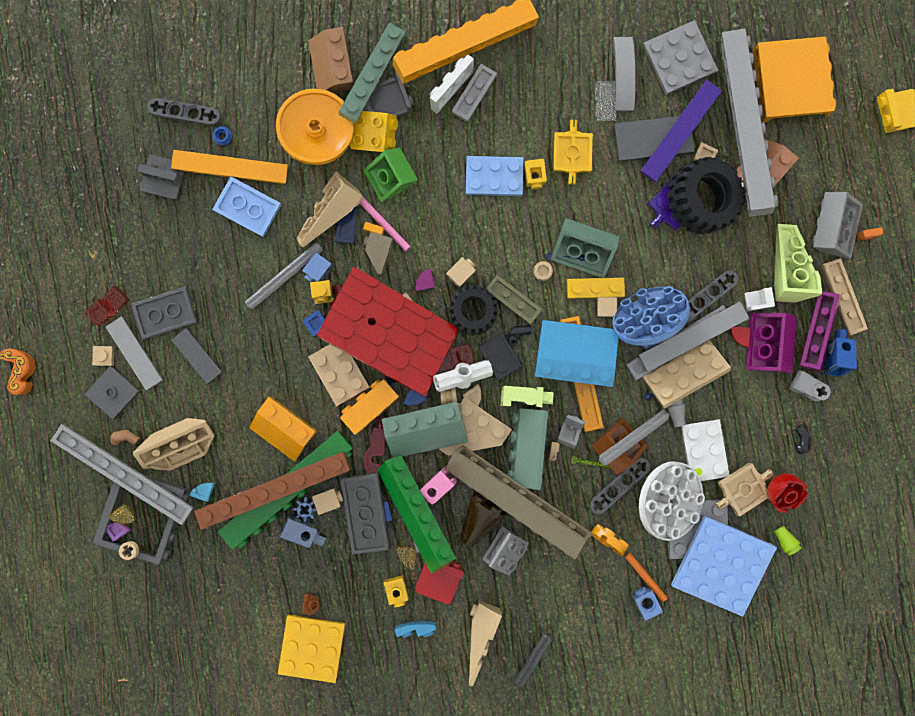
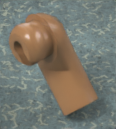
(124, 435)

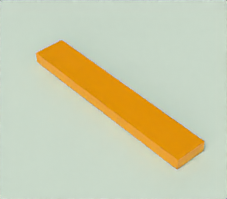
(229, 167)
(586, 397)

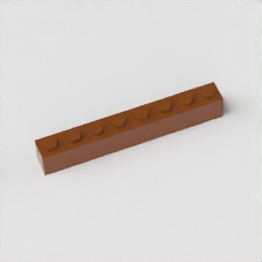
(272, 490)

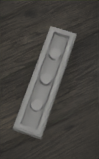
(134, 353)

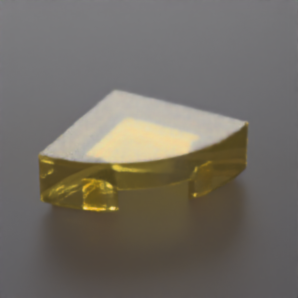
(122, 515)
(407, 556)

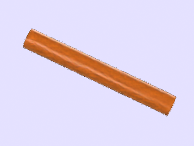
(646, 577)

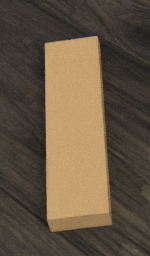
(848, 307)

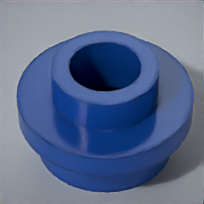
(219, 131)

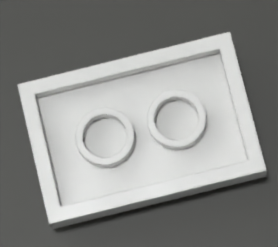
(451, 83)
(705, 449)

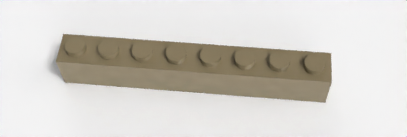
(519, 502)

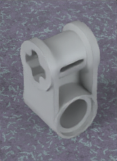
(806, 385)

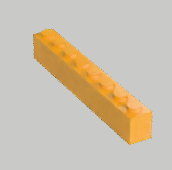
(464, 40)

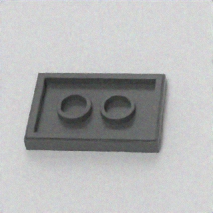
(164, 313)

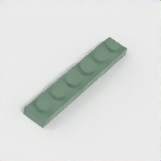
(372, 73)

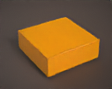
(368, 227)

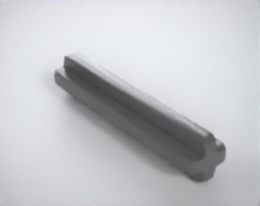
(533, 660)

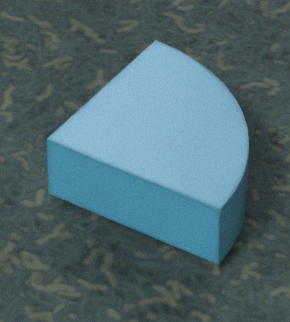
(203, 491)

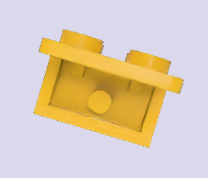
(897, 109)
(374, 132)

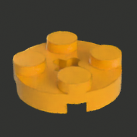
(607, 538)

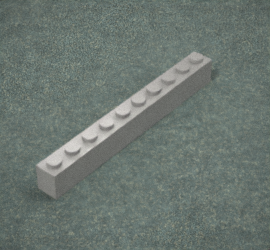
(747, 123)

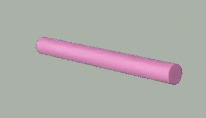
(383, 223)

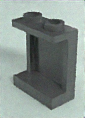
(390, 98)

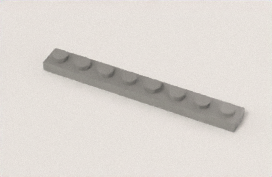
(122, 474)

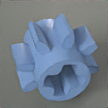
(299, 509)

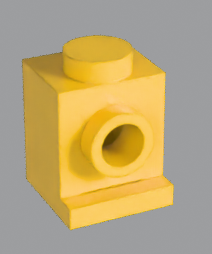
(535, 167)
(322, 291)
(396, 583)

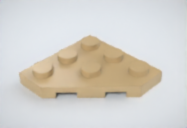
(481, 429)

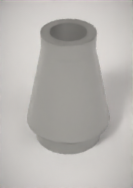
(677, 413)

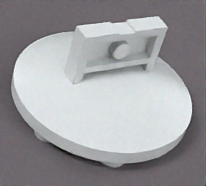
(671, 500)

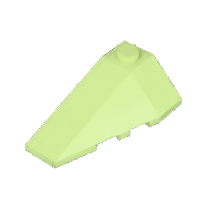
(794, 271)

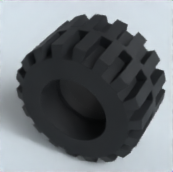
(473, 293)

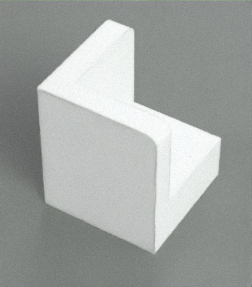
(759, 299)

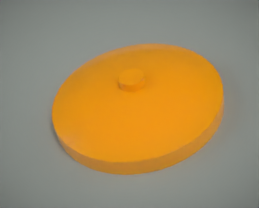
(312, 128)

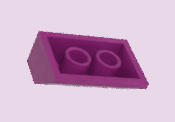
(771, 342)

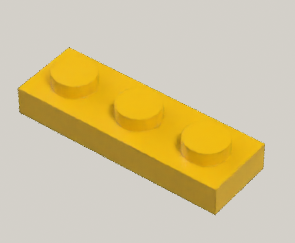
(595, 288)

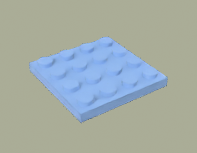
(723, 565)

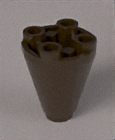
(480, 519)

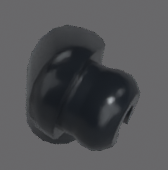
(516, 332)
(805, 444)

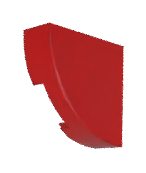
(741, 335)

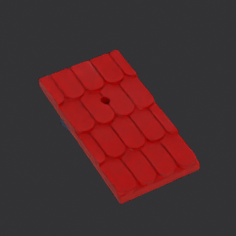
(388, 332)

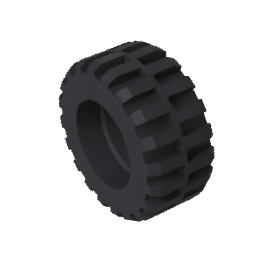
(727, 193)

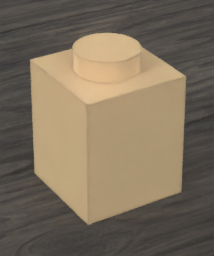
(461, 272)
(328, 500)

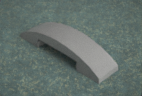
(624, 73)

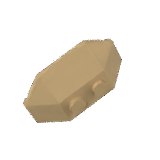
(175, 445)

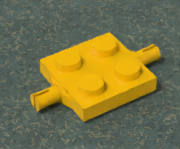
(572, 152)

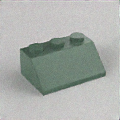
(582, 239)

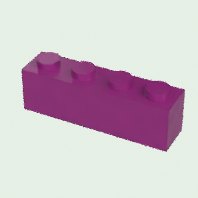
(820, 331)

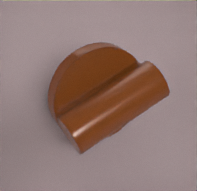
(310, 604)

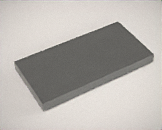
(641, 138)
(365, 513)

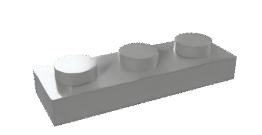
(474, 93)

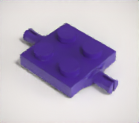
(661, 209)

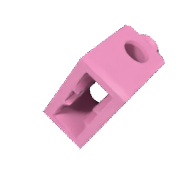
(441, 482)

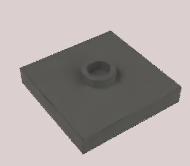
(112, 392)

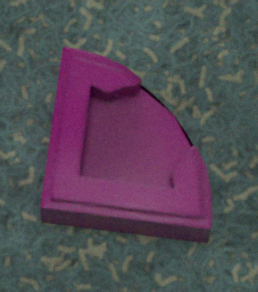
(425, 281)

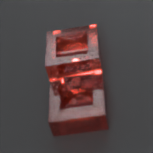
(107, 306)
(456, 356)

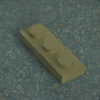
(514, 299)

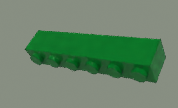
(416, 514)

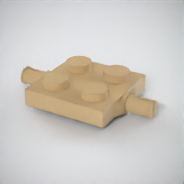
(744, 489)

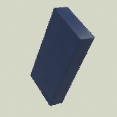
(347, 228)

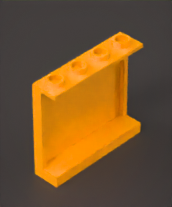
(794, 78)

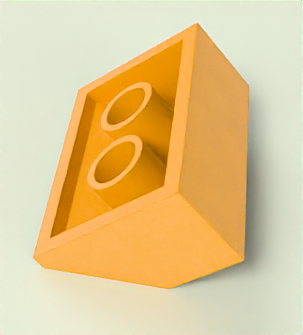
(282, 428)

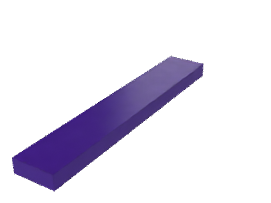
(680, 131)

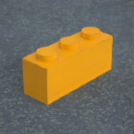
(369, 406)

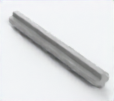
(283, 276)
(634, 437)

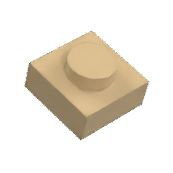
(103, 356)

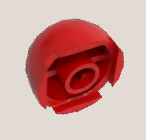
(786, 492)

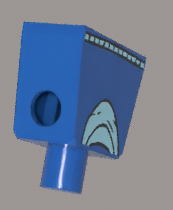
(840, 355)

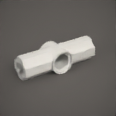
(462, 375)

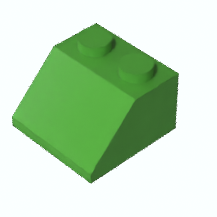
(390, 174)

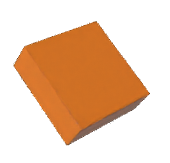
(869, 234)

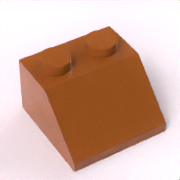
(613, 436)

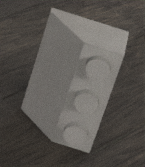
(837, 224)

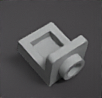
(570, 431)

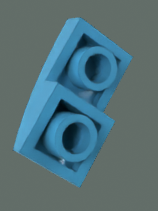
(422, 627)

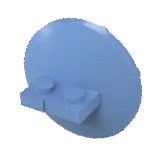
(651, 318)

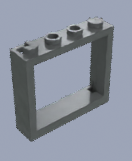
(169, 535)

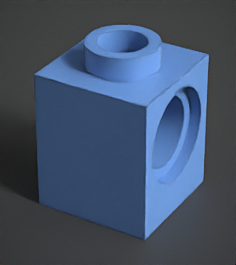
(317, 268)
(652, 609)

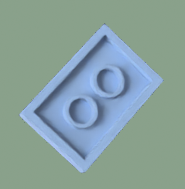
(494, 176)
(247, 206)

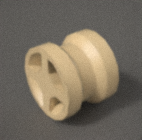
(448, 396)

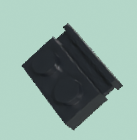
(500, 356)

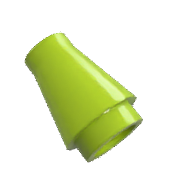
(787, 541)

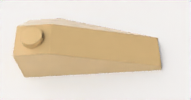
(337, 202)
(483, 627)

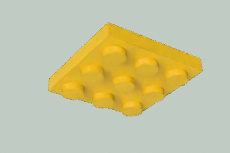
(311, 648)

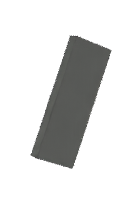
(197, 356)

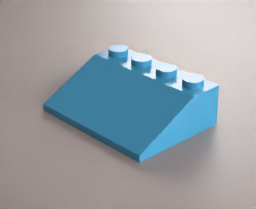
(577, 353)

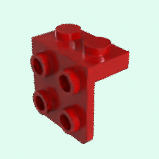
(440, 584)

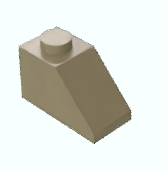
(378, 249)

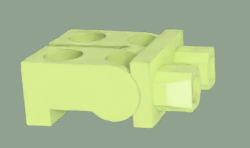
(525, 395)

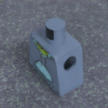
(293, 530)

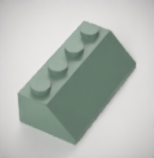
(425, 430)
(528, 447)

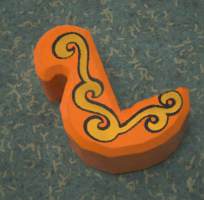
(22, 369)

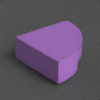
(117, 531)

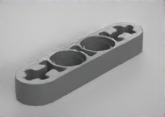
(185, 109)
(705, 295)
(621, 488)

